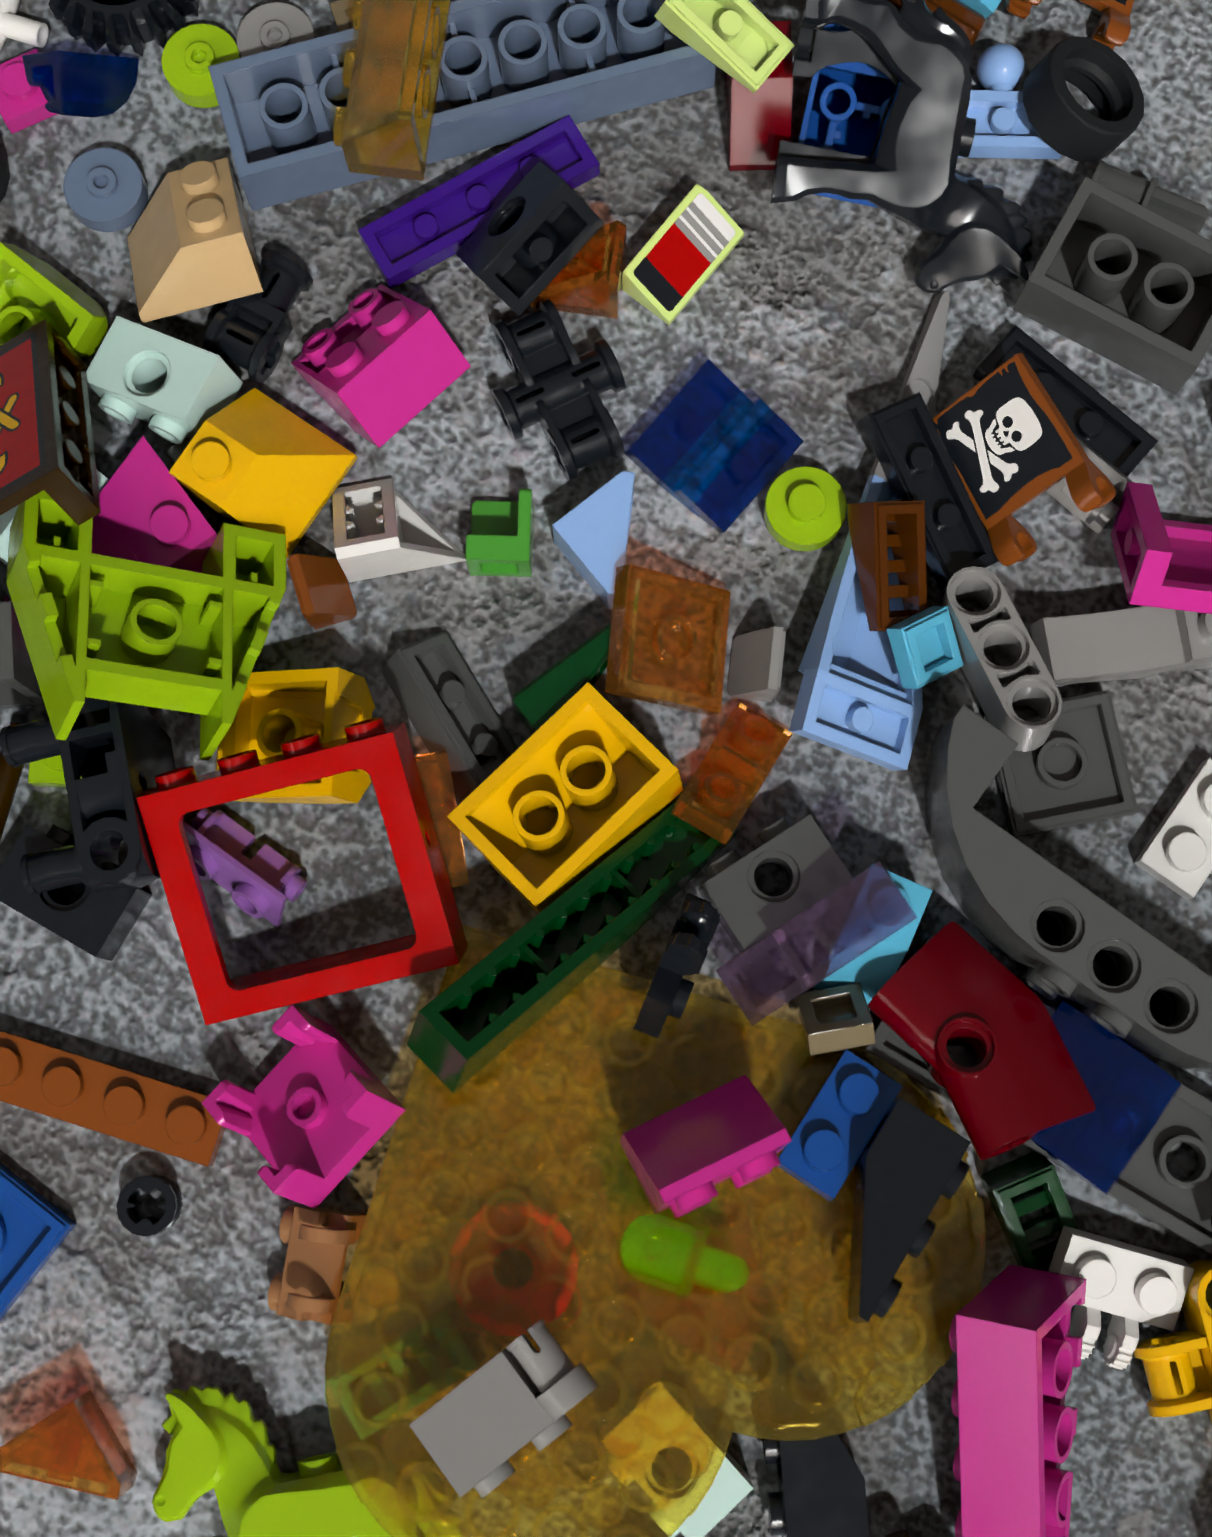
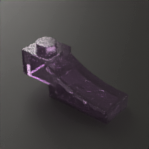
(816, 943)

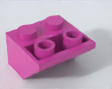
(381, 362)
(703, 1144)

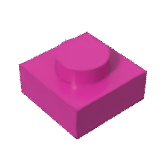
(19, 102)

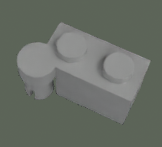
(501, 1409)

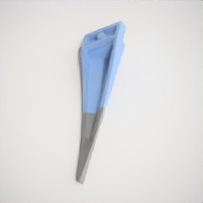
(850, 676)

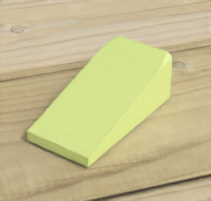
(728, 35)

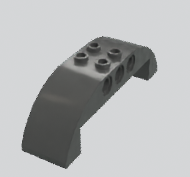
(1010, 886)

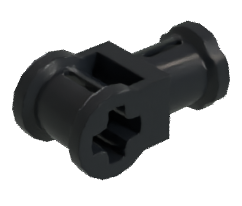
(256, 326)

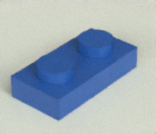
(838, 1125)

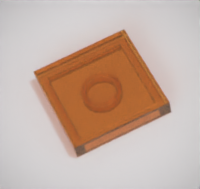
(667, 640)

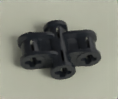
(558, 389)

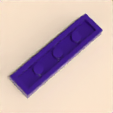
(449, 214)

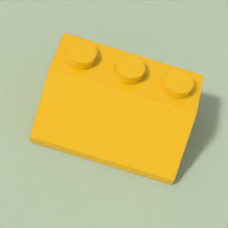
(567, 798)

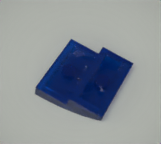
(713, 447)
(1128, 1100)

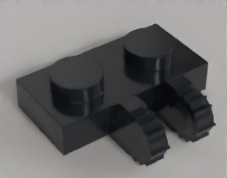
(681, 957)

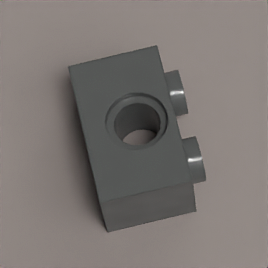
(811, 871)

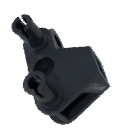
(117, 755)

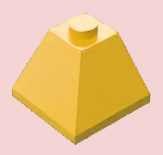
(263, 467)

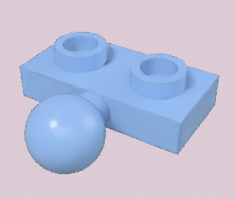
(999, 112)

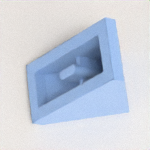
(597, 534)

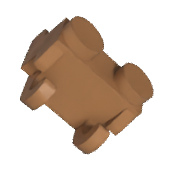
(313, 1262)

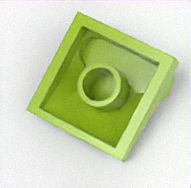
(38, 291)

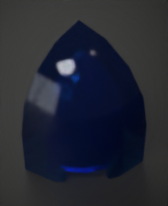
(82, 81)

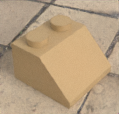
(193, 243)

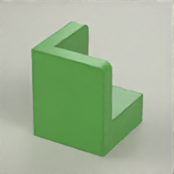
(501, 537)

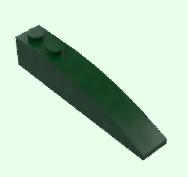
(557, 949)

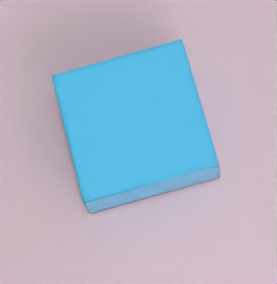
(925, 647)

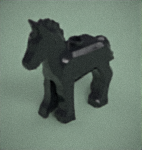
(916, 141)

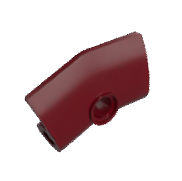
(1023, 1068)

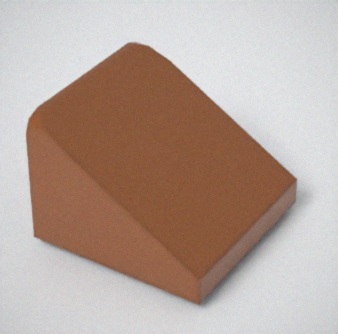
(321, 590)

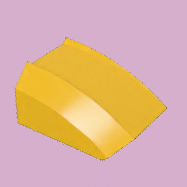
(294, 705)

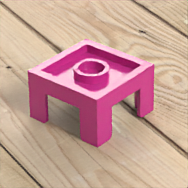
(310, 1112)

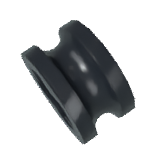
(150, 1225)

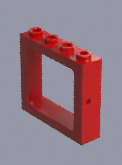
(400, 794)

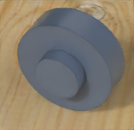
(105, 189)

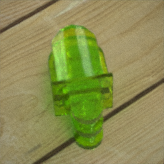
(675, 1257)

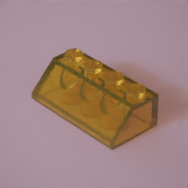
(392, 86)

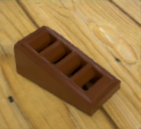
(870, 545)

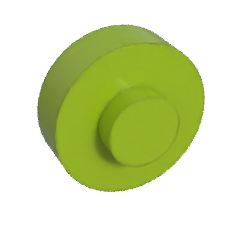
(187, 62)
(805, 508)

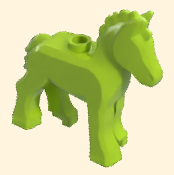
(227, 1450)

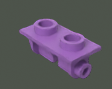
(255, 884)

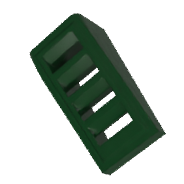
(563, 680)
(1014, 1179)

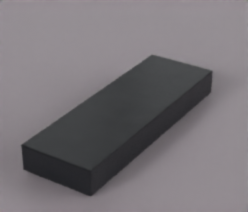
(1082, 407)
(923, 470)

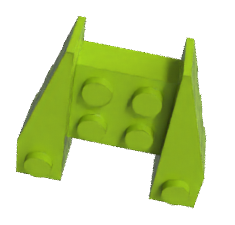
(141, 627)

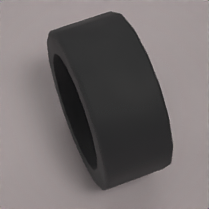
(1103, 78)

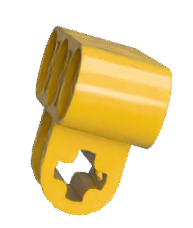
(1181, 1362)

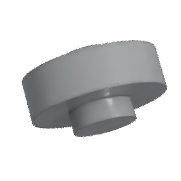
(272, 27)

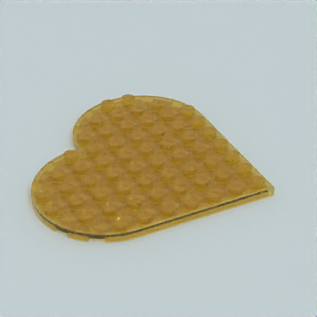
(515, 1213)

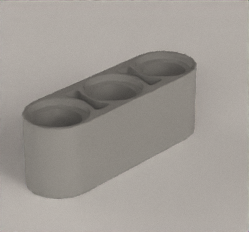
(1001, 631)

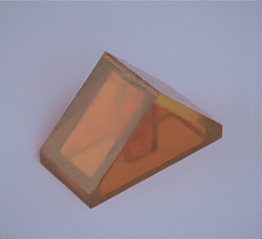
(593, 276)
(72, 1451)

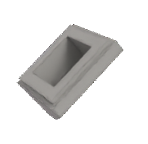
(757, 664)

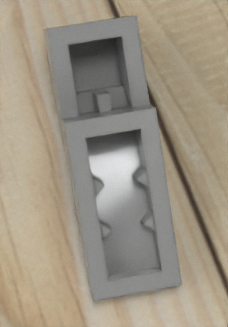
(1123, 644)

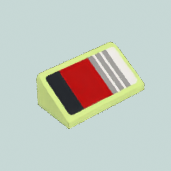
(681, 255)

